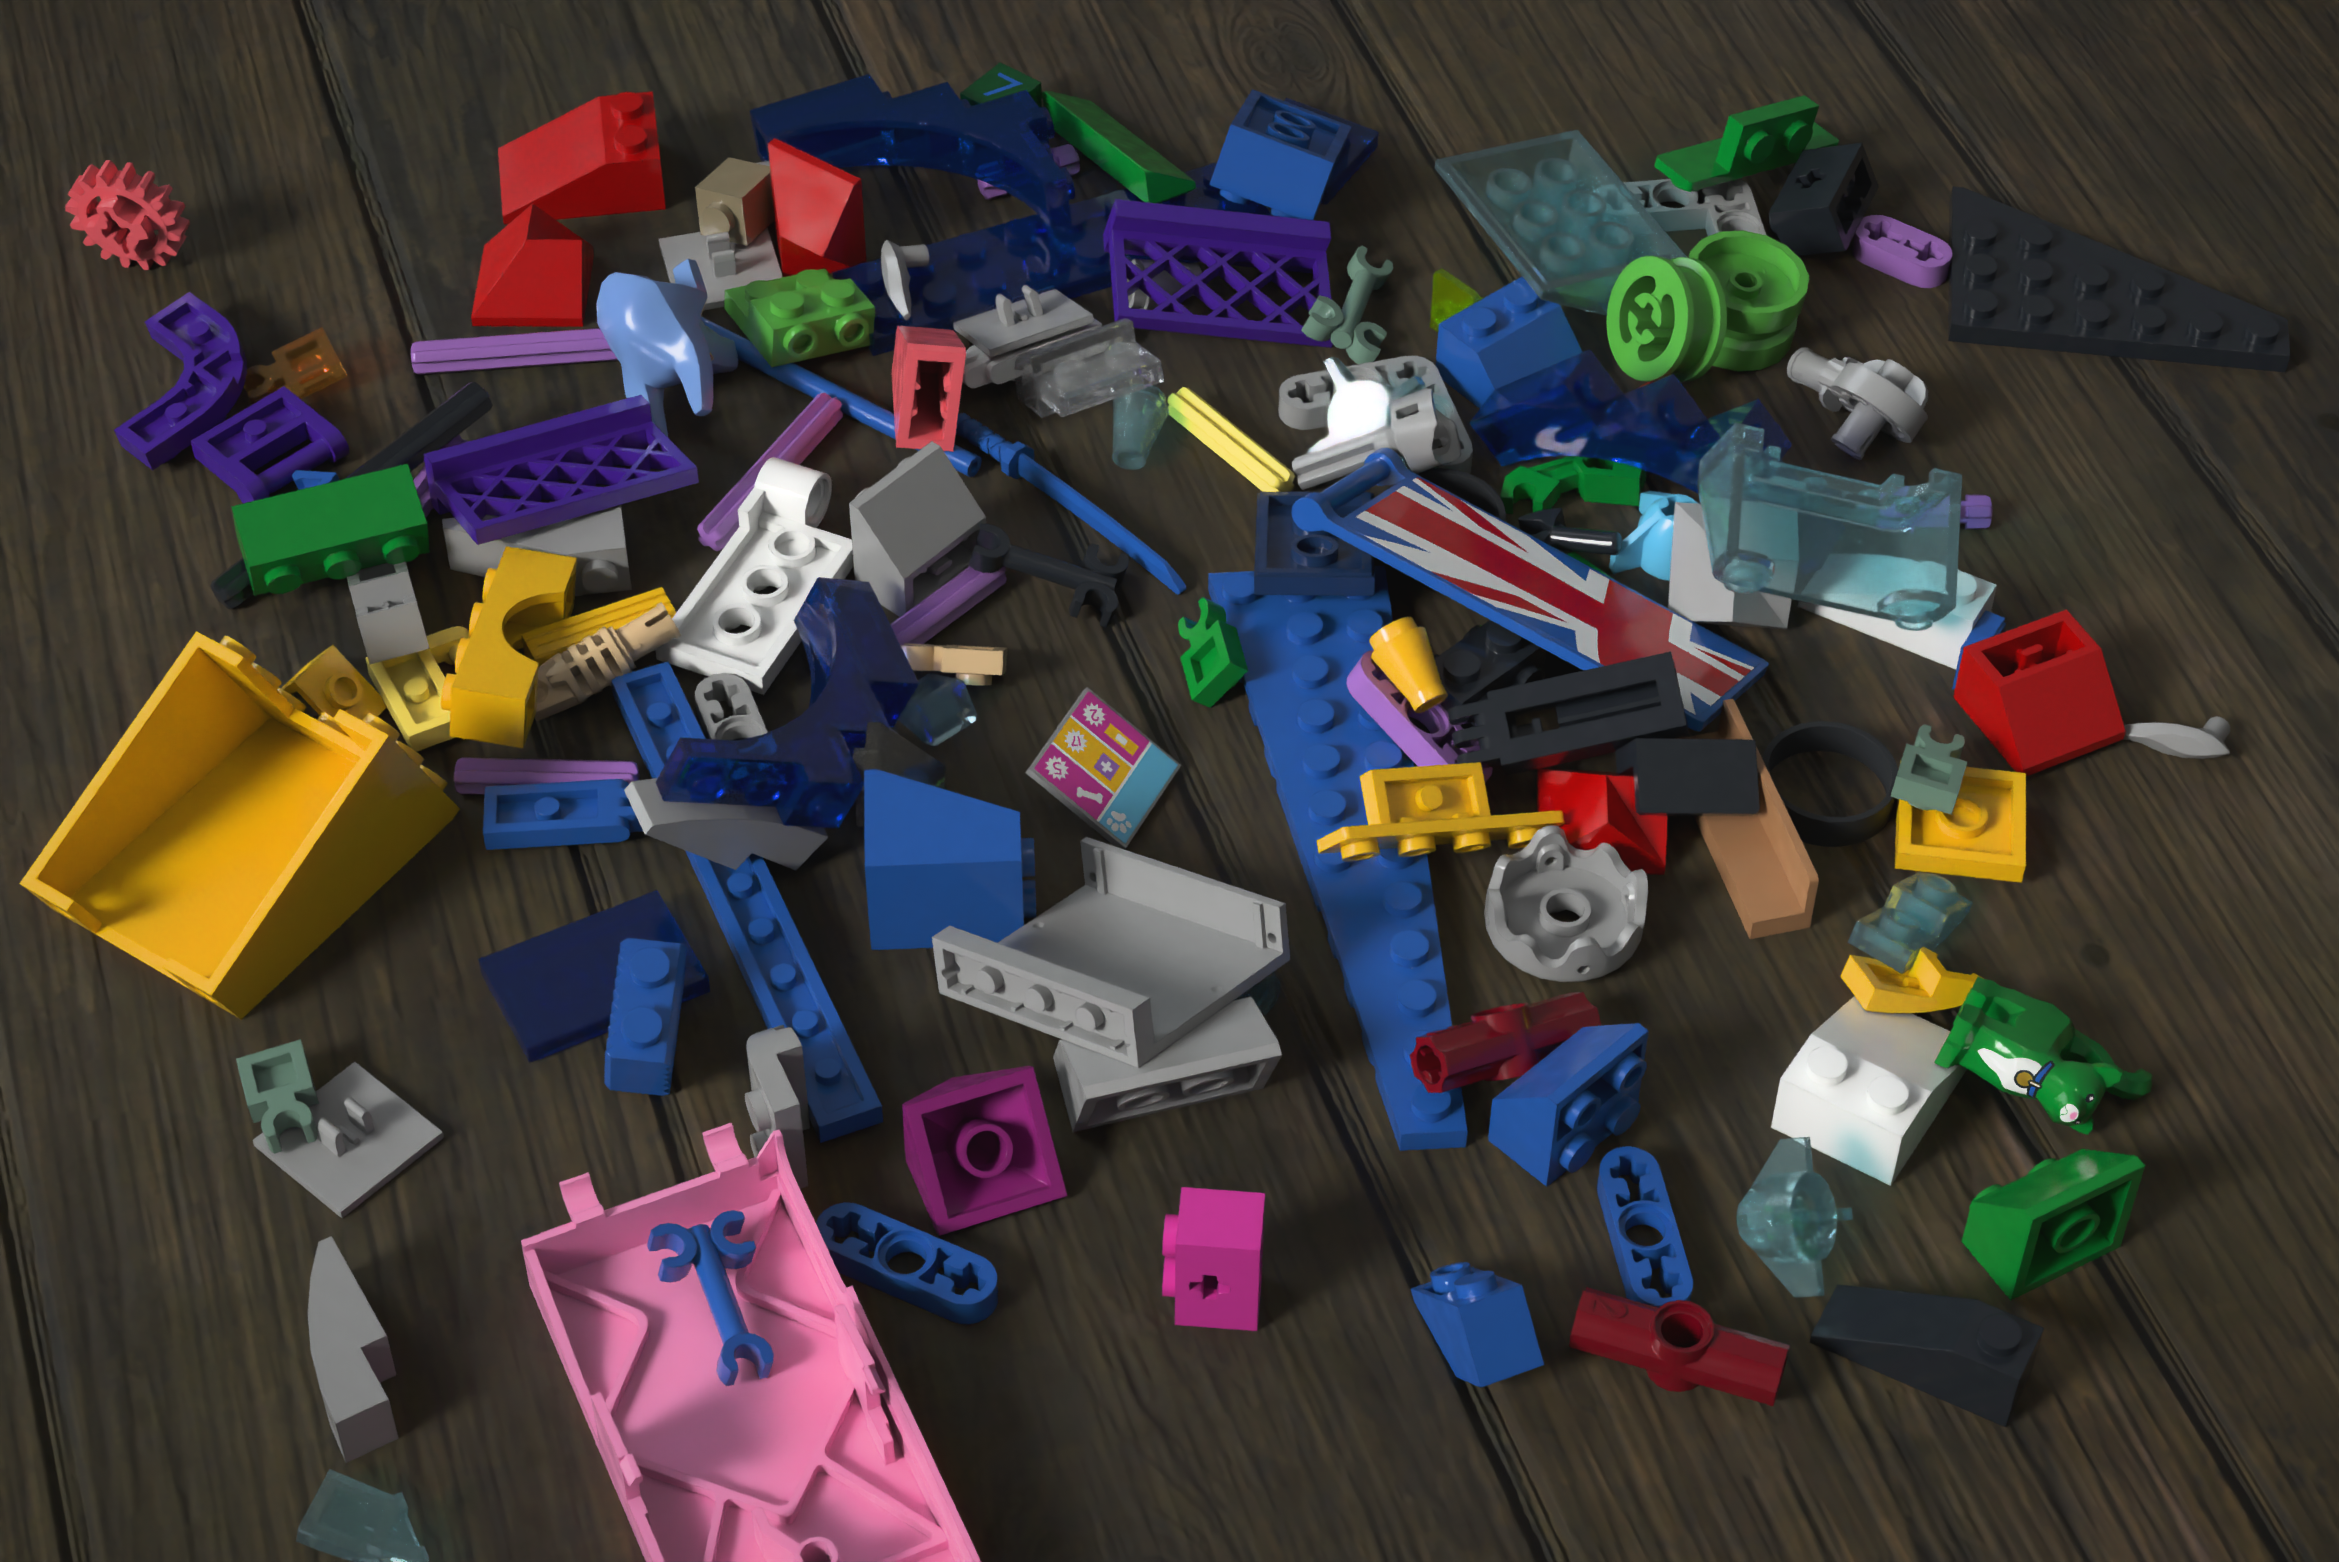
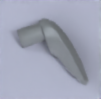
(894, 264)
(2181, 739)

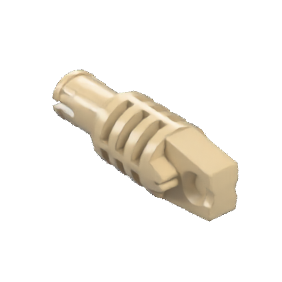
(599, 658)

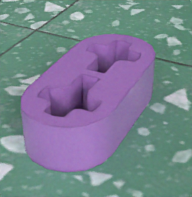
(1902, 251)

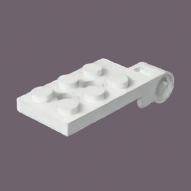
(773, 548)

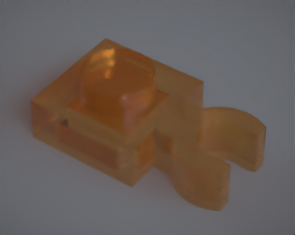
(300, 366)

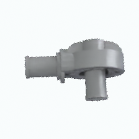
(1876, 394)

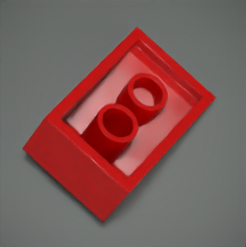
(587, 162)

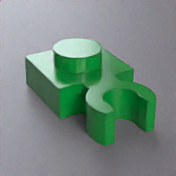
(1215, 655)

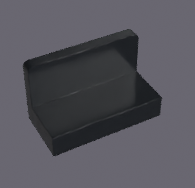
(1692, 776)

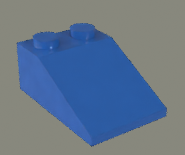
(1279, 156)

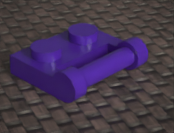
(262, 434)

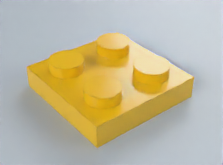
(1980, 837)

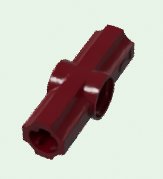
(1499, 1041)
(1647, 1336)

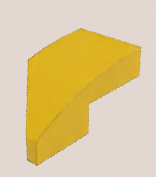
(1918, 990)

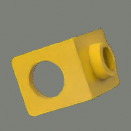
(334, 684)

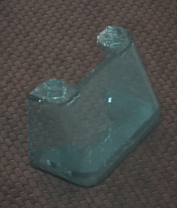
(1830, 536)

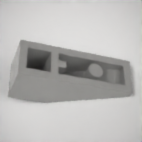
(592, 538)

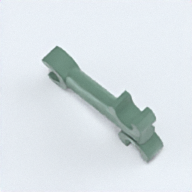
(1343, 325)

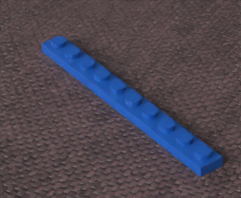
(758, 927)

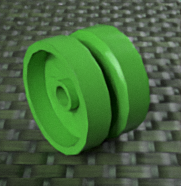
(1762, 294)

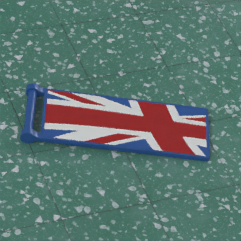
(1525, 582)

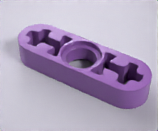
(1381, 701)

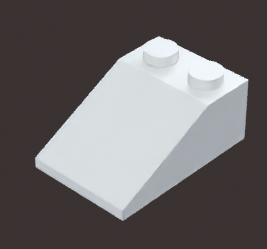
(1866, 1088)

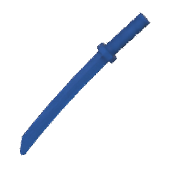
(1018, 462)

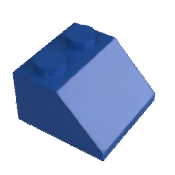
(1502, 341)

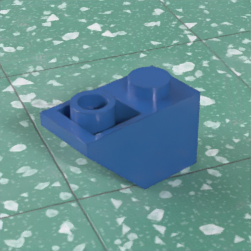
(1479, 1323)

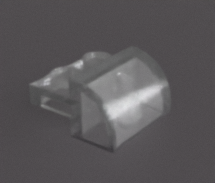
(1085, 370)

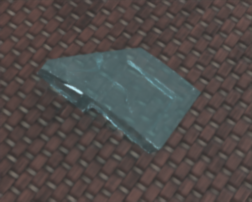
(359, 1523)

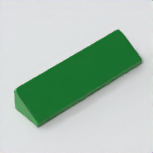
(1116, 149)

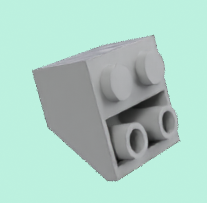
(914, 529)

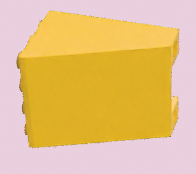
(236, 828)

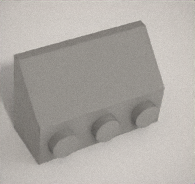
(1215, 1060)

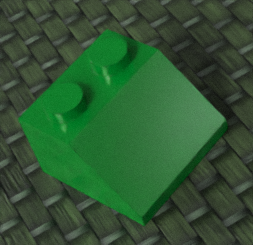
(2052, 1218)

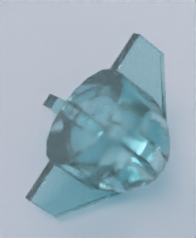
(1360, 404)
(1791, 1217)

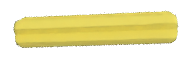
(1229, 442)

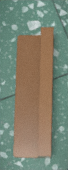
(1760, 853)

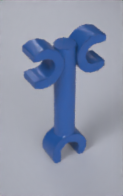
(710, 1255)

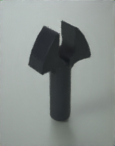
(1550, 528)

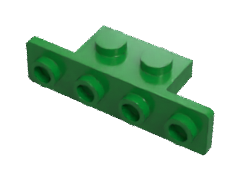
(1750, 145)

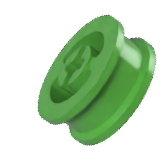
(1666, 318)

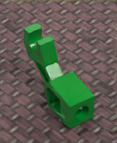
(1592, 478)

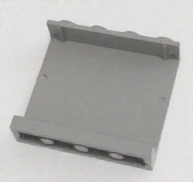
(1123, 957)

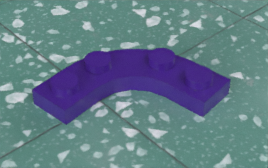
(205, 390)

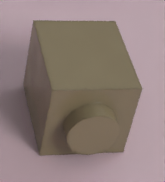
(736, 200)

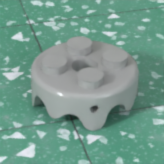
(1556, 878)

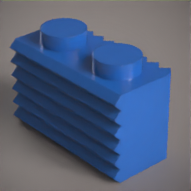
(645, 1016)

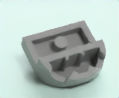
(778, 1094)

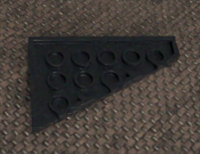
(2059, 291)

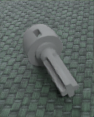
(1412, 433)

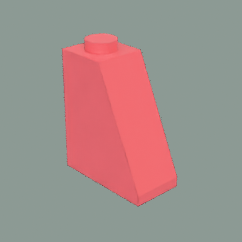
(927, 386)

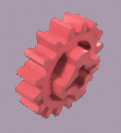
(127, 215)

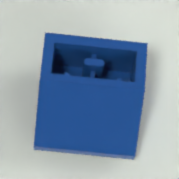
(1571, 1100)

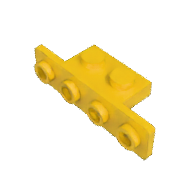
(1430, 808)

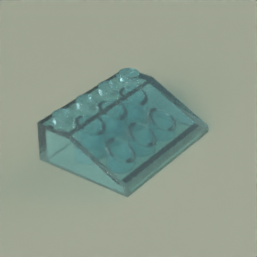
(1557, 215)

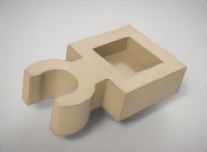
(970, 663)

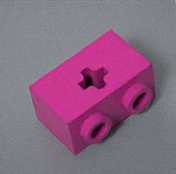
(1215, 1258)

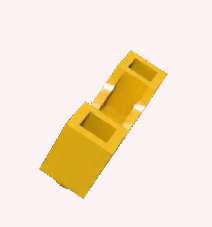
(494, 684)

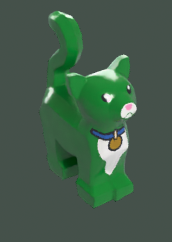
(2023, 1052)

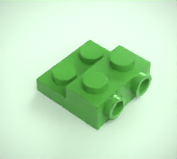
(801, 316)

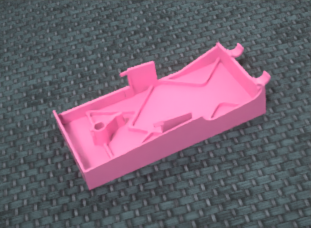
(756, 1470)

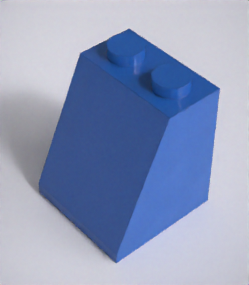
(941, 864)

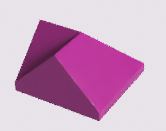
(981, 1148)

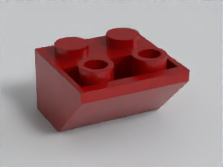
(2040, 693)

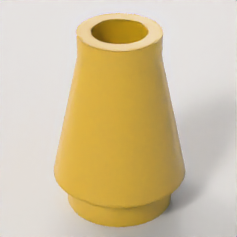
(1409, 663)

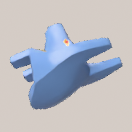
(662, 339)

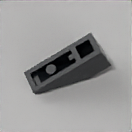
(1934, 1344)

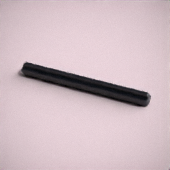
(425, 436)

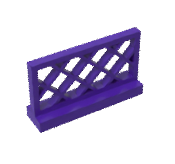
(1218, 241)
(536, 457)

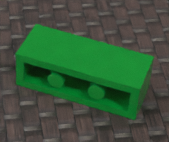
(331, 530)

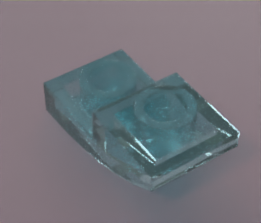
(1915, 915)

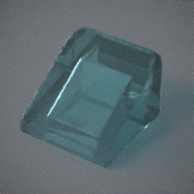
(938, 709)

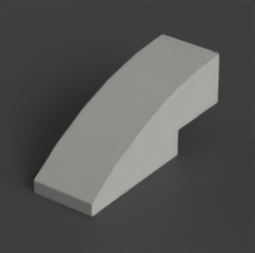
(387, 612)
(721, 830)
(349, 1356)

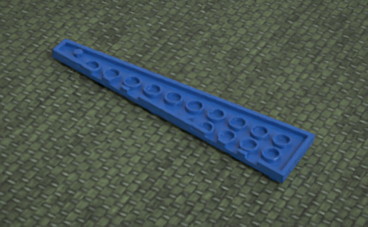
(1374, 908)

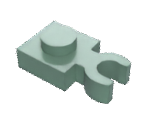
(1930, 773)
(279, 1091)

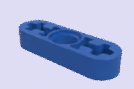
(1650, 1209)
(921, 1288)

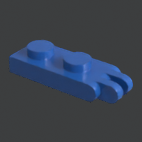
(557, 814)

